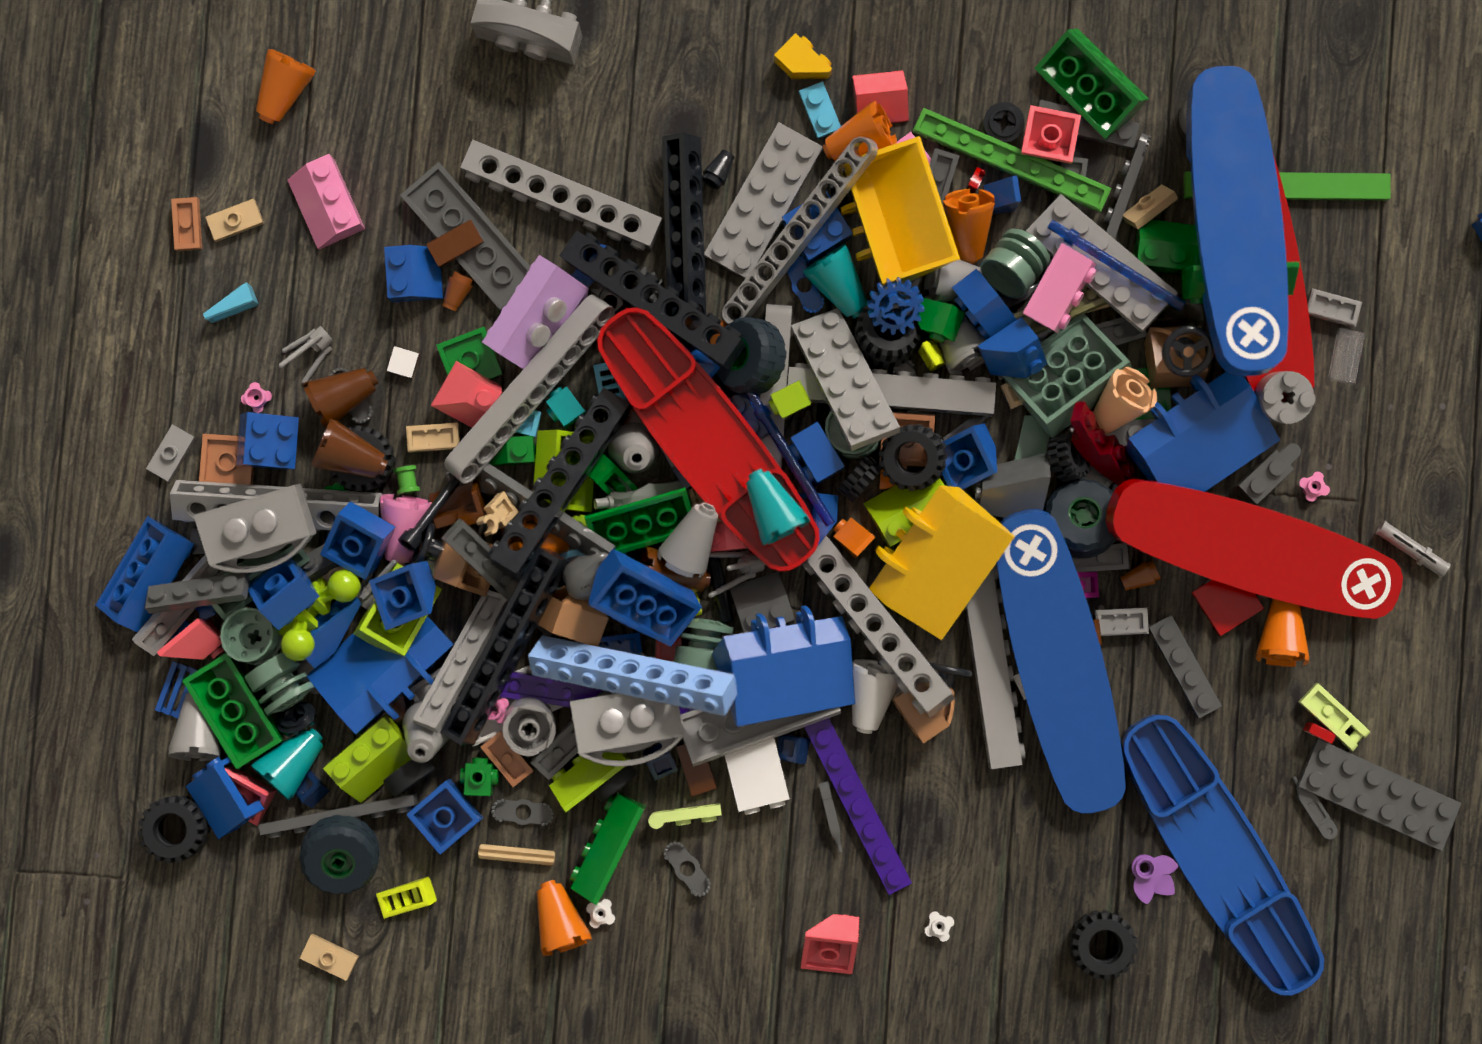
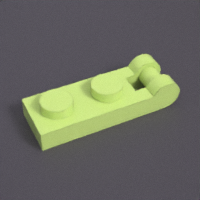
(1333, 716)
(684, 815)

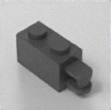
(1267, 474)

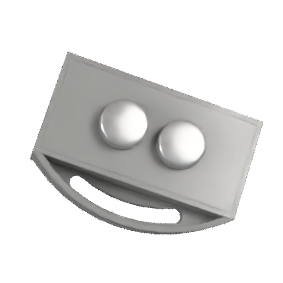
(531, 30)
(256, 529)
(624, 725)

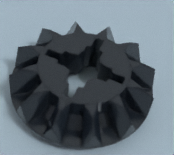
(1014, 117)
(287, 723)

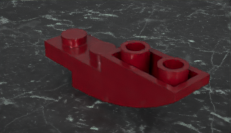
(1097, 449)

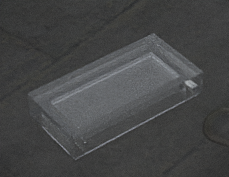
(1346, 356)

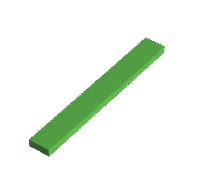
(1011, 161)
(1326, 186)

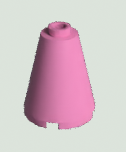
(404, 514)

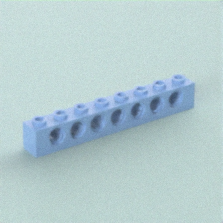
(633, 675)

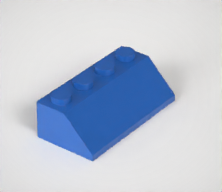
(149, 561)
(643, 598)

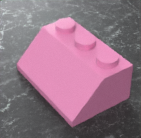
(325, 202)
(1060, 288)

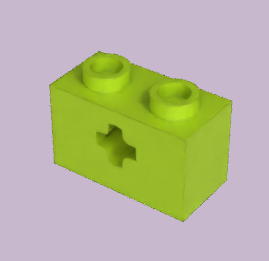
(789, 399)

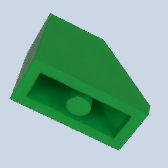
(940, 320)
(516, 452)
(610, 477)

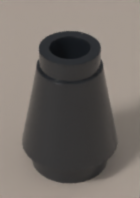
(718, 170)

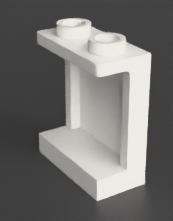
(757, 777)

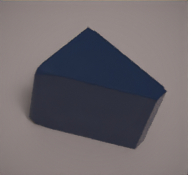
(793, 748)
(662, 765)
(311, 790)

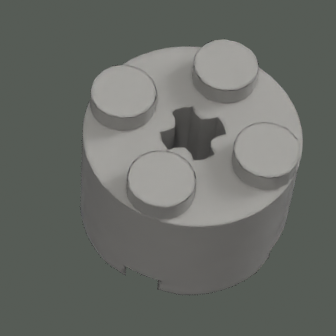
(1299, 396)
(540, 734)

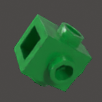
(472, 785)

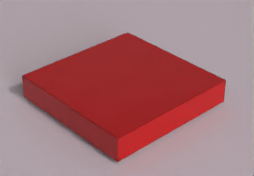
(1226, 605)

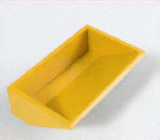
(901, 214)
(940, 560)

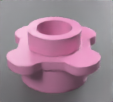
(248, 397)
(1310, 493)
(501, 706)

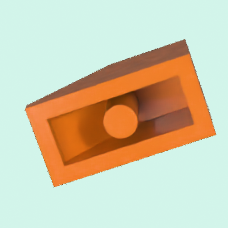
(852, 536)

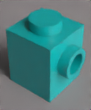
(564, 407)

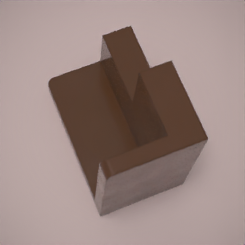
(464, 504)

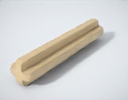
(516, 854)

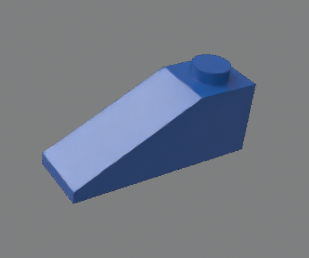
(332, 630)

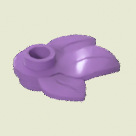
(1155, 879)

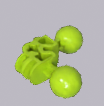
(297, 640)

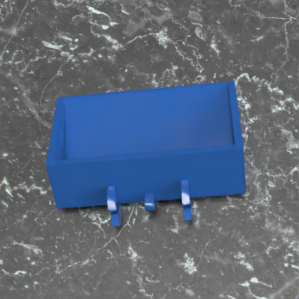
(1203, 434)
(788, 667)
(367, 681)

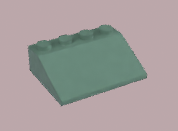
(1076, 371)

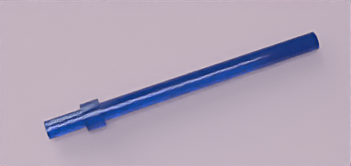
(1073, 238)
(763, 414)

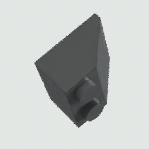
(762, 596)

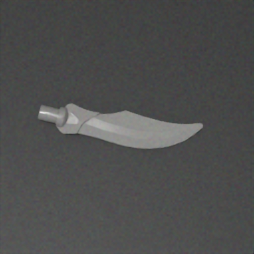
(618, 499)

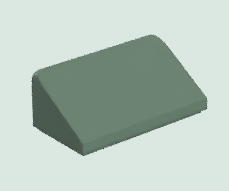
(1032, 440)

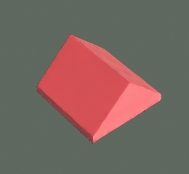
(885, 88)
(1050, 134)
(251, 791)

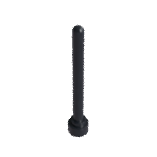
(412, 538)

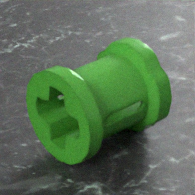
(406, 480)

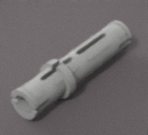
(1437, 565)

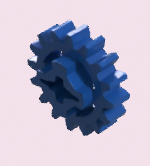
(906, 302)

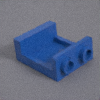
(220, 798)

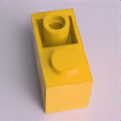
(801, 61)

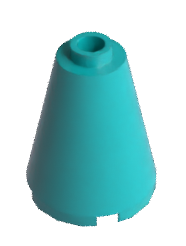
(838, 281)
(773, 507)
(290, 762)

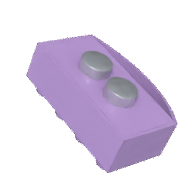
(535, 312)

